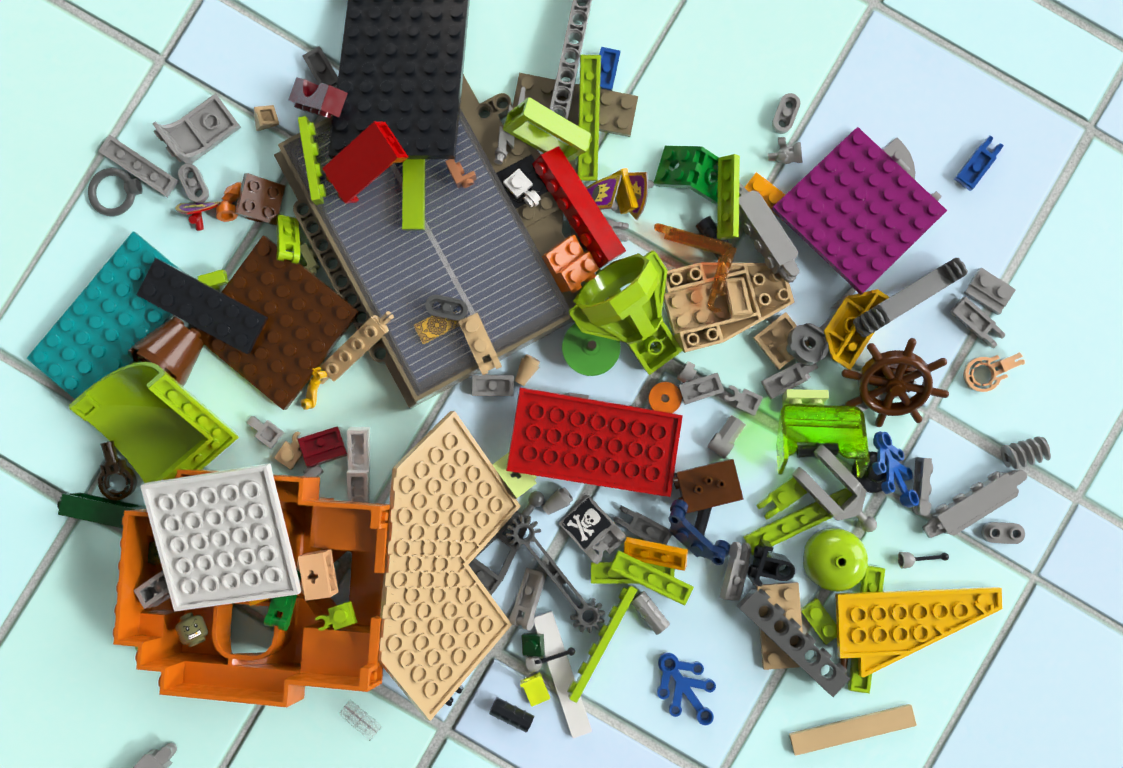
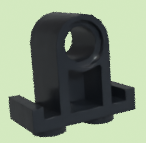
(768, 564)

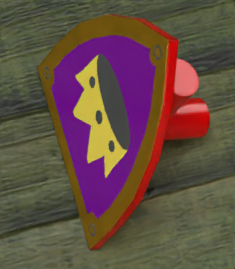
(196, 210)

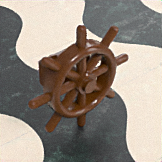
(895, 374)

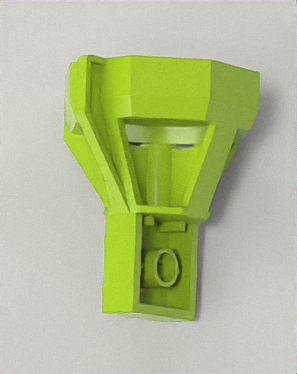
(629, 314)

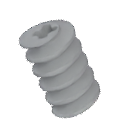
(1026, 451)

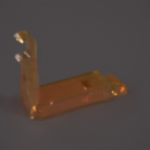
(707, 244)

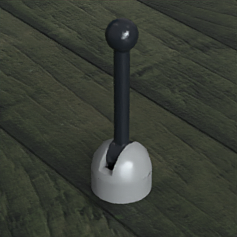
(907, 560)
(535, 663)

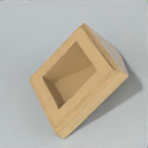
(265, 117)

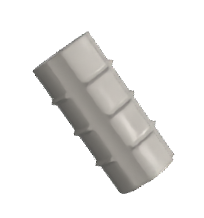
(650, 612)

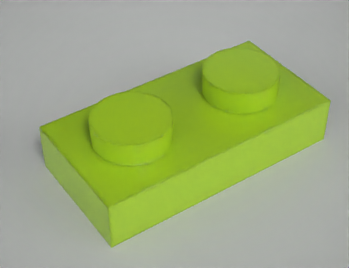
(820, 621)

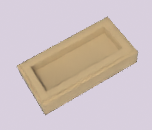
(737, 298)

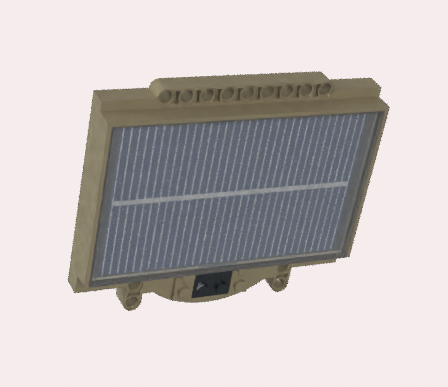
(473, 248)

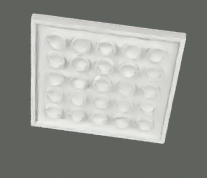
(221, 537)

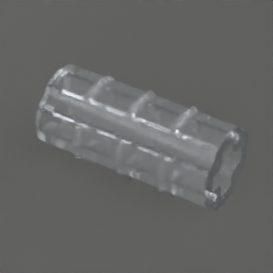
(360, 720)

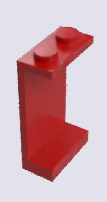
(363, 161)

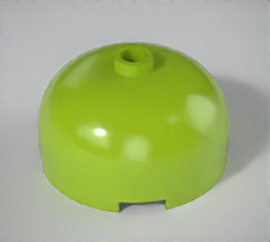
(822, 558)

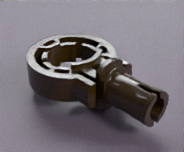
(111, 466)

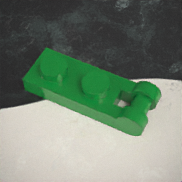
(283, 604)

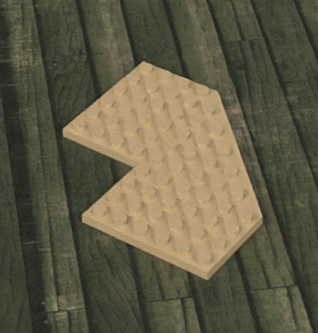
(432, 604)

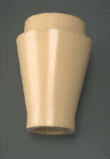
(526, 369)

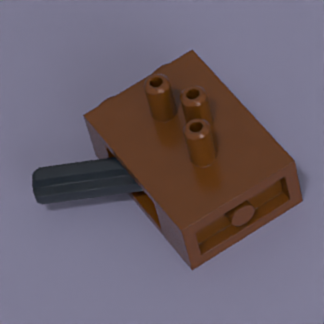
(707, 488)

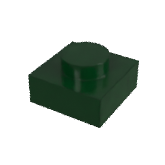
(533, 644)

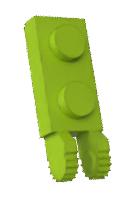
(782, 497)

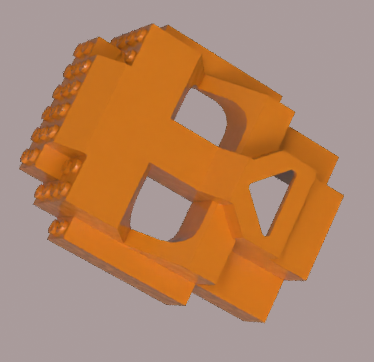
(297, 656)

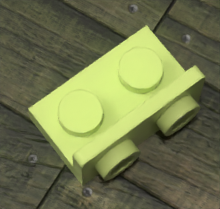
(808, 397)

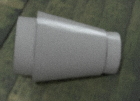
(558, 500)

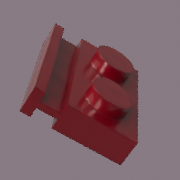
(322, 447)

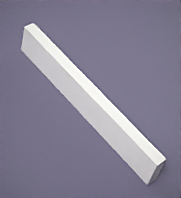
(562, 674)

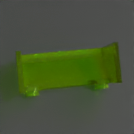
(823, 425)

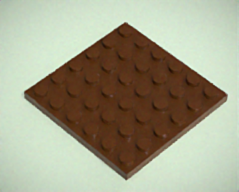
(300, 328)

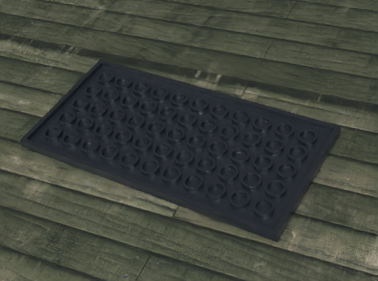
(405, 70)

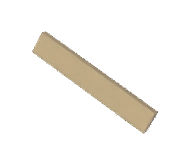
(852, 729)

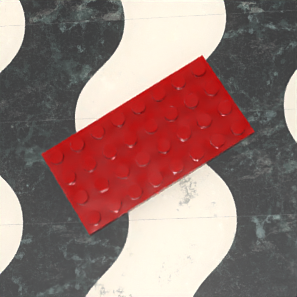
(594, 442)

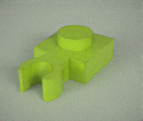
(339, 616)

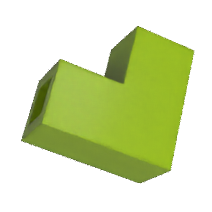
(215, 279)

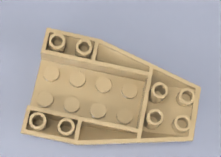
(688, 294)

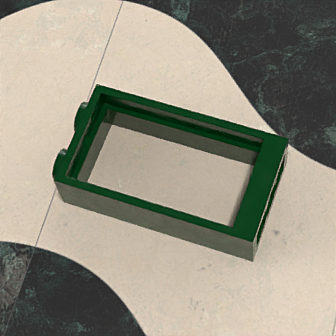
(94, 508)

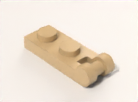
(479, 343)

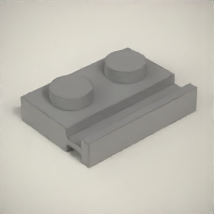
(989, 291)

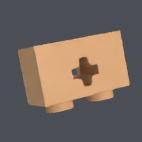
(317, 563)

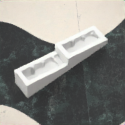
(358, 464)

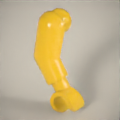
(311, 392)

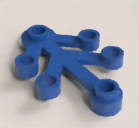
(894, 469)
(683, 685)

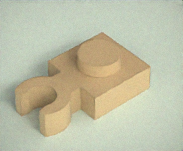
(289, 452)

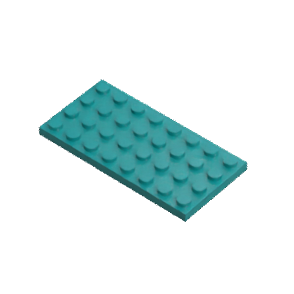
(102, 321)

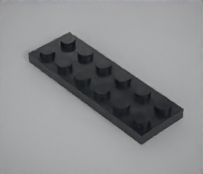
(202, 306)

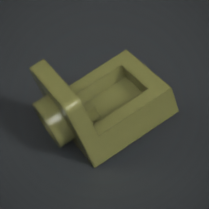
(310, 258)

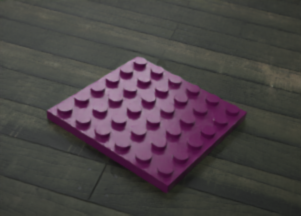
(859, 210)

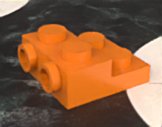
(570, 264)

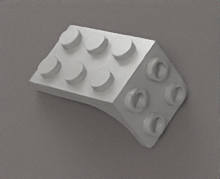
(198, 130)

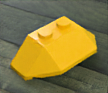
(840, 333)

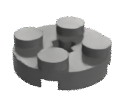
(798, 349)

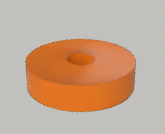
(671, 391)

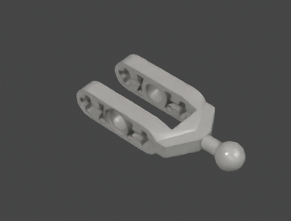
(853, 506)

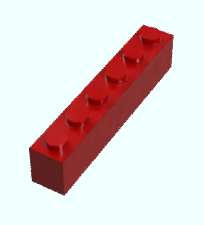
(578, 206)

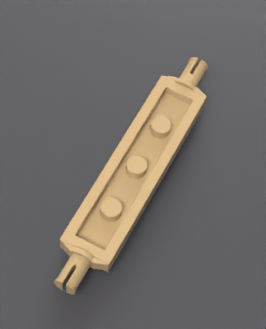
(356, 346)

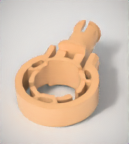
(1003, 366)

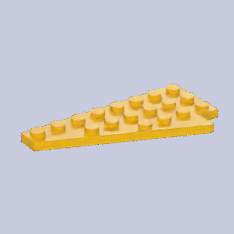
(898, 623)

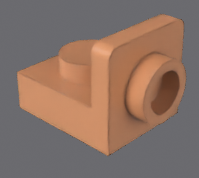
(457, 171)

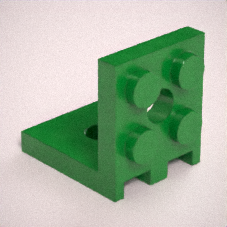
(693, 170)

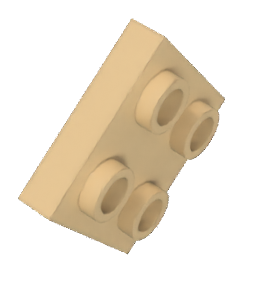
(774, 340)

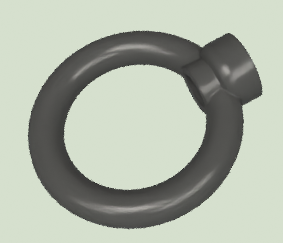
(131, 186)

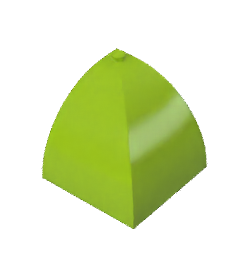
(153, 421)

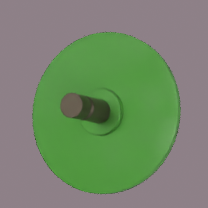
(589, 353)

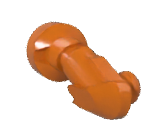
(226, 210)

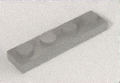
(138, 166)

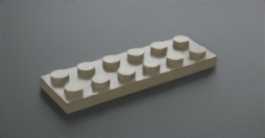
(615, 111)

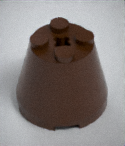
(171, 348)

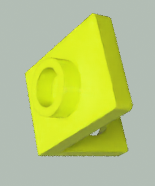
(535, 689)

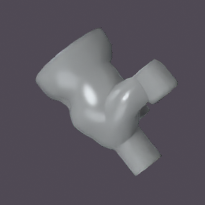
(787, 154)

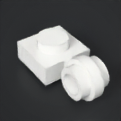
(518, 185)

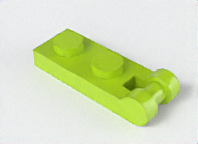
(288, 239)

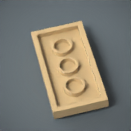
(788, 598)

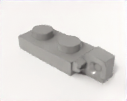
(787, 379)

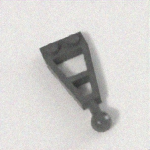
(486, 575)

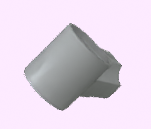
(724, 440)

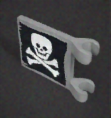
(588, 526)

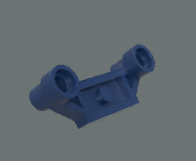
(692, 538)

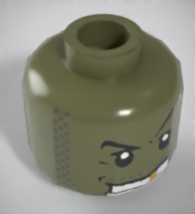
(191, 629)

